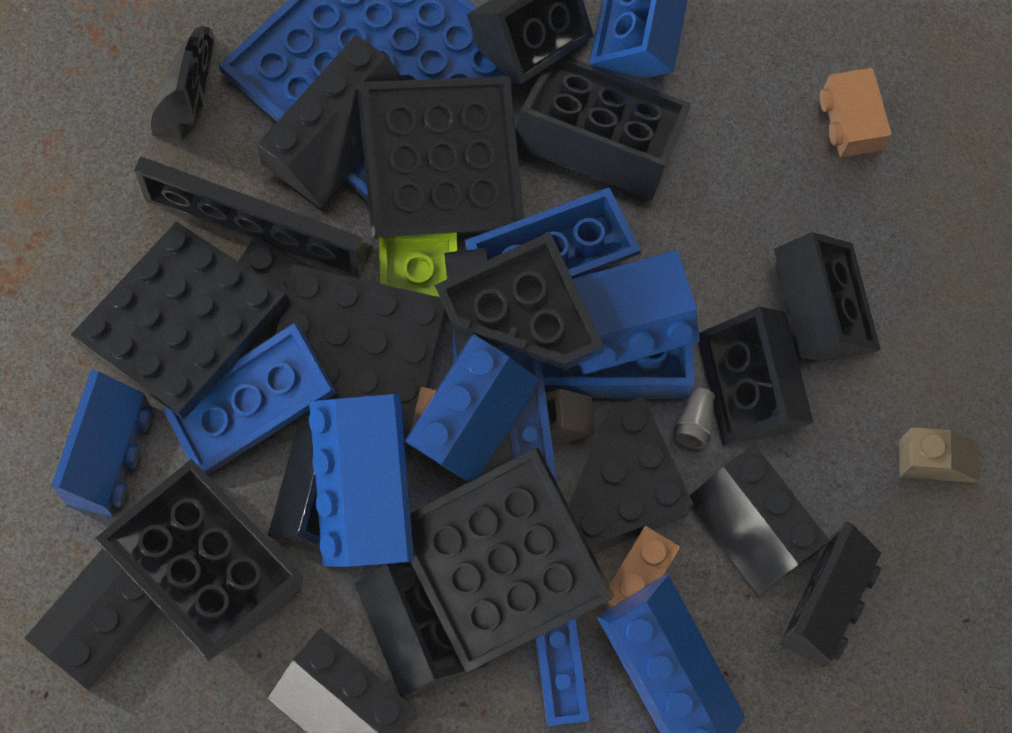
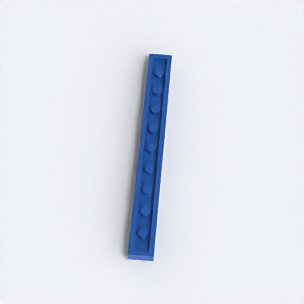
(559, 648)

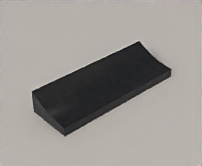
(252, 217)

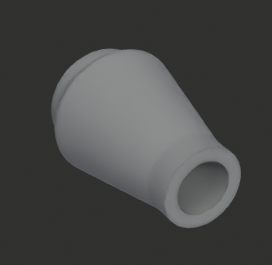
(696, 420)

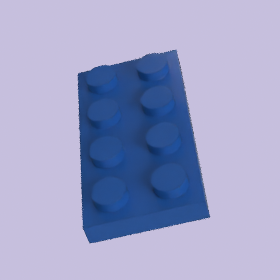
(253, 400)

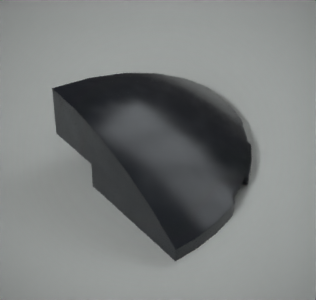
(184, 85)

